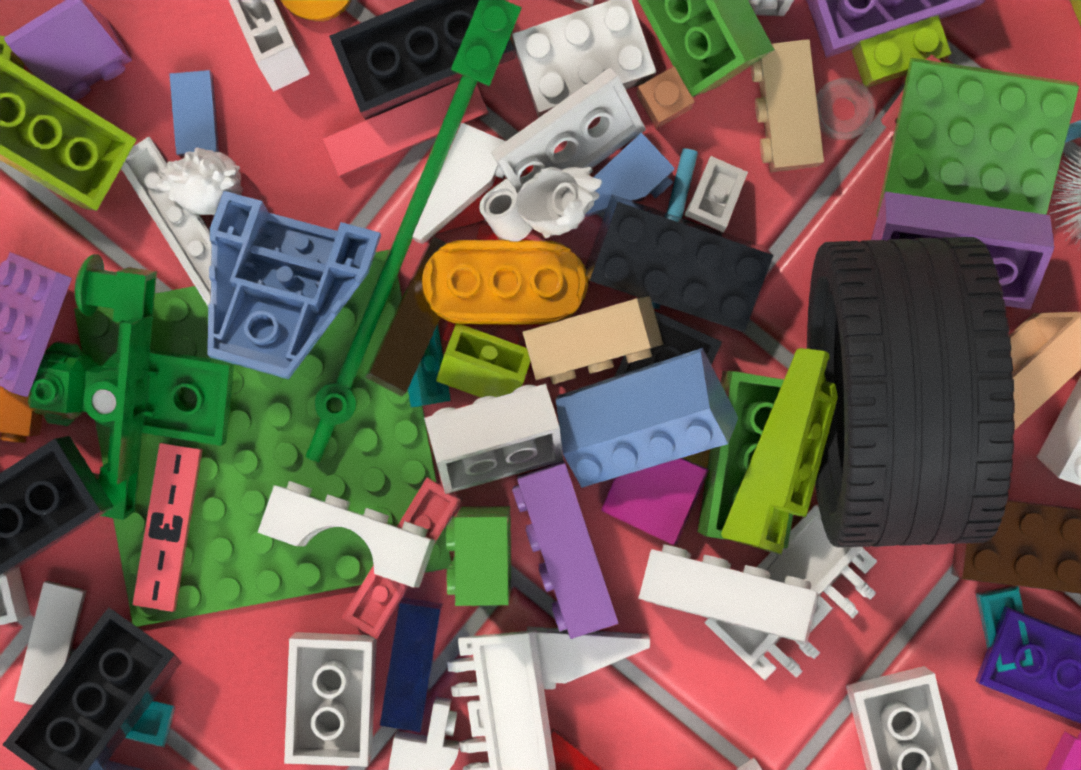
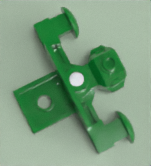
(134, 387)

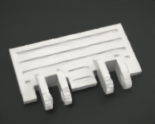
(811, 559)
(511, 702)

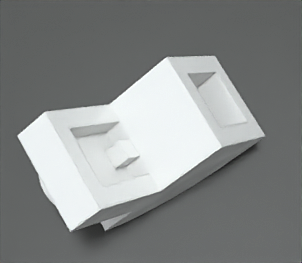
(428, 752)

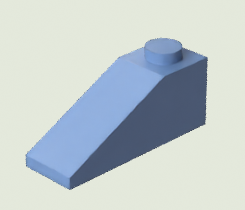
(633, 175)

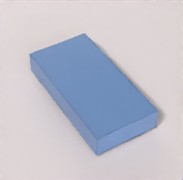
(194, 111)

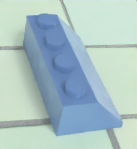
(644, 418)

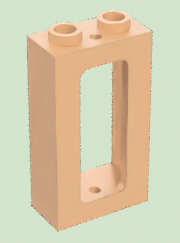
(1044, 358)

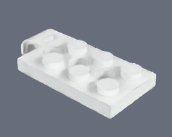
(584, 148)

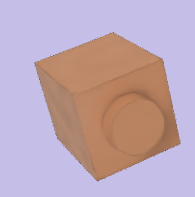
(665, 97)

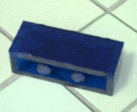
(411, 664)

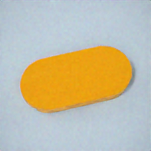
(504, 282)

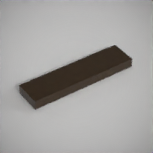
(407, 333)

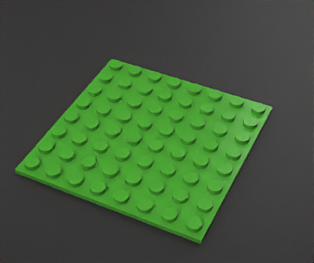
(370, 461)

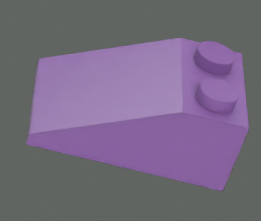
(70, 48)

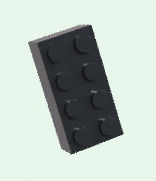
(405, 52)
(678, 263)
(46, 501)
(94, 698)

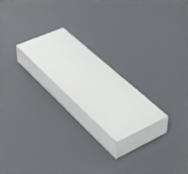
(49, 639)

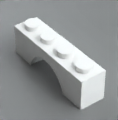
(396, 551)

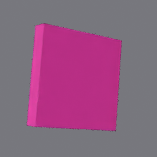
(657, 497)

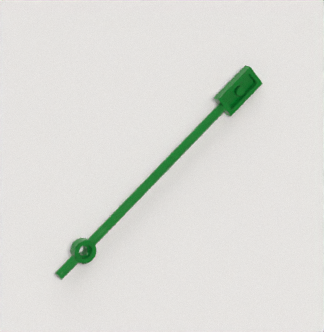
(476, 63)

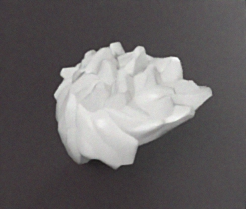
(200, 180)
(557, 199)

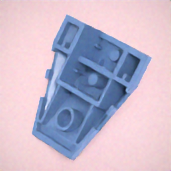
(278, 283)

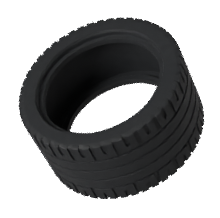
(920, 390)

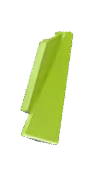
(786, 456)

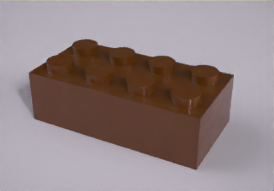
(1031, 549)

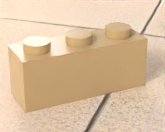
(788, 108)
(593, 340)

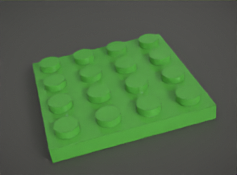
(979, 136)

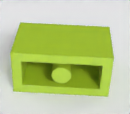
(890, 53)
(482, 363)

